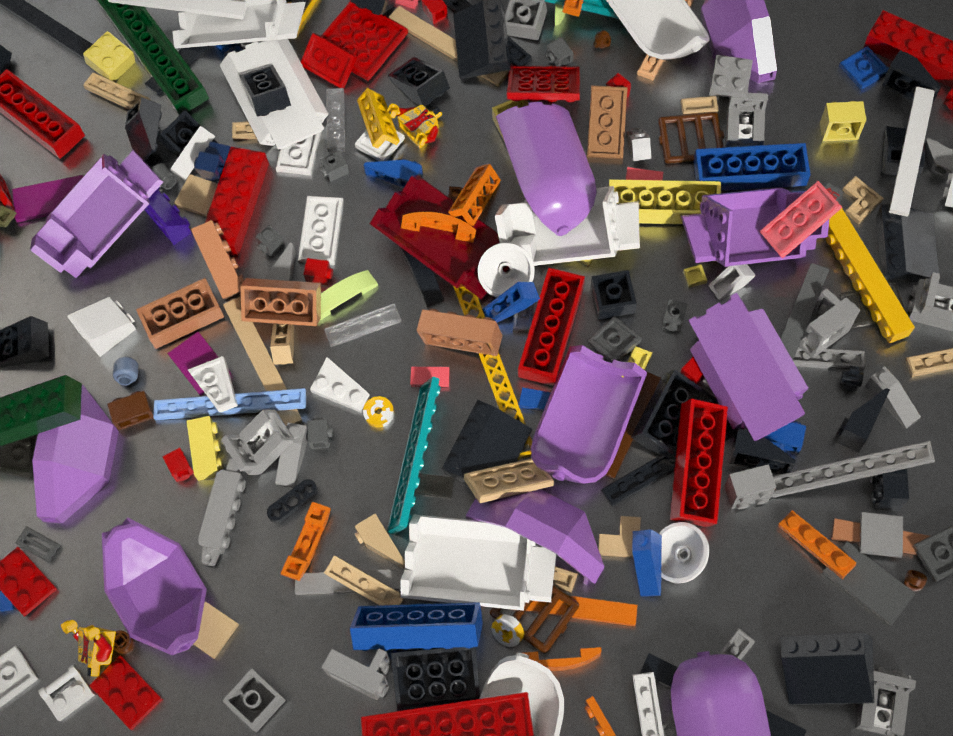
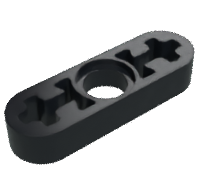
(291, 509)

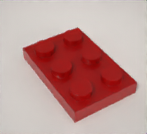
(328, 60)
(23, 582)
(126, 692)

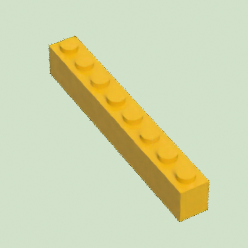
(867, 279)

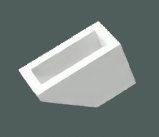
(731, 280)

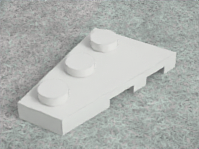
(216, 383)
(339, 387)

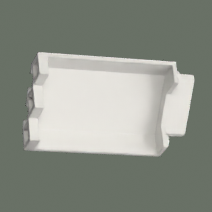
(262, 22)
(284, 126)
(474, 563)

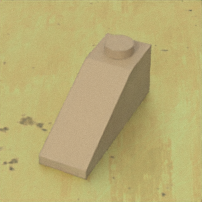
(282, 343)
(377, 540)

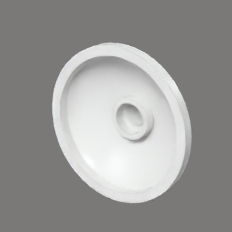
(491, 266)
(676, 542)

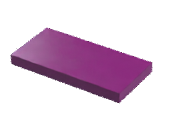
(42, 198)

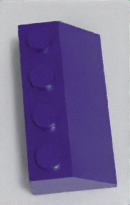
(167, 217)

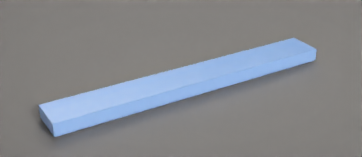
(247, 403)

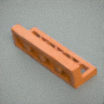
(473, 189)

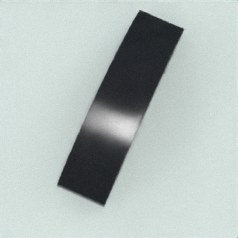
(425, 280)

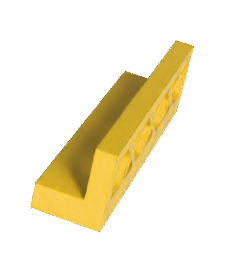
(377, 118)

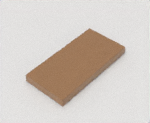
(607, 122)

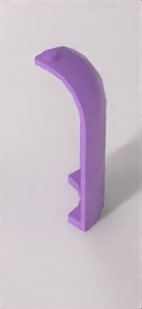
(549, 164)
(586, 416)
(717, 698)

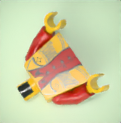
(417, 122)
(94, 645)

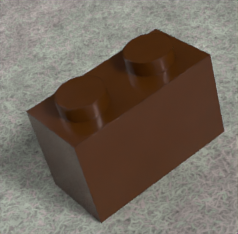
(130, 410)

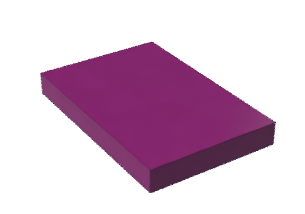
(191, 354)

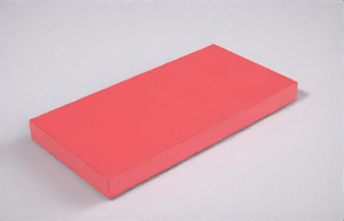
(800, 219)

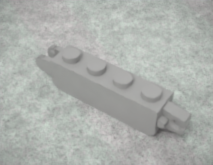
(220, 513)

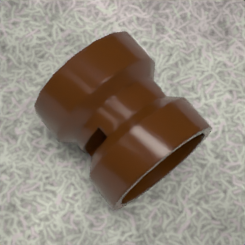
(126, 643)

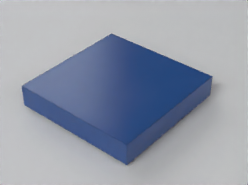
(864, 67)

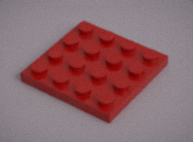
(366, 36)
(544, 83)

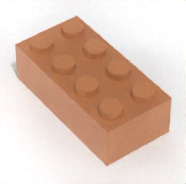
(218, 259)
(281, 302)
(180, 313)
(459, 332)

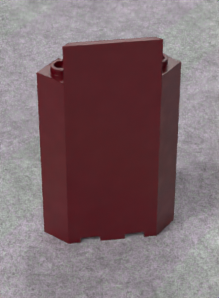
(437, 249)

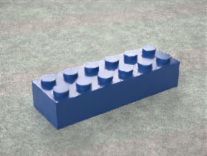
(754, 166)
(416, 626)

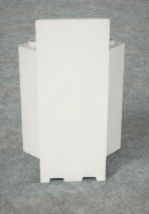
(599, 235)

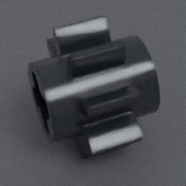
(852, 378)

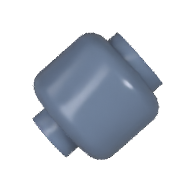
(125, 370)

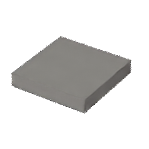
(881, 534)

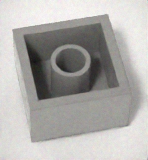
(525, 18)
(750, 487)
(253, 700)

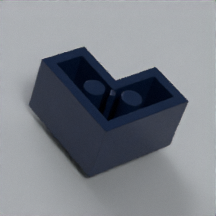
(212, 161)

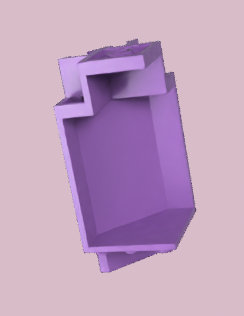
(95, 213)
(731, 226)
(748, 367)

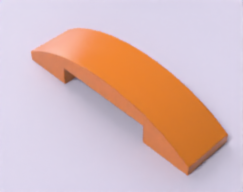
(439, 221)
(307, 542)
(586, 656)

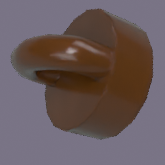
(602, 39)
(915, 578)

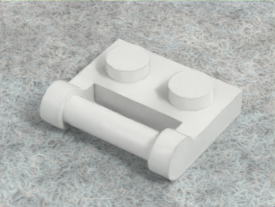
(71, 697)

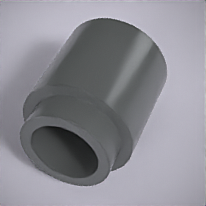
(165, 175)

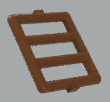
(679, 120)
(559, 629)

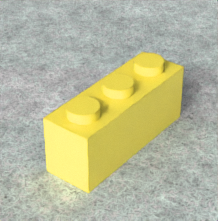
(204, 447)

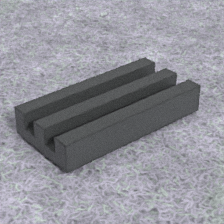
(50, 551)

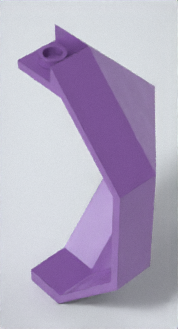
(743, 32)
(73, 462)
(547, 523)
(152, 587)

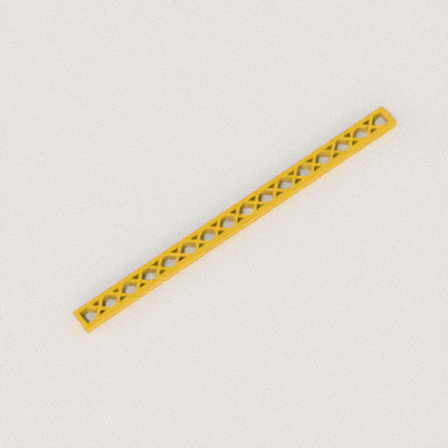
(508, 389)

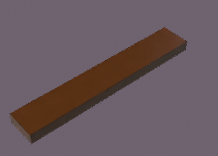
(647, 390)

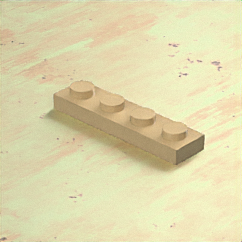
(112, 91)
(362, 583)

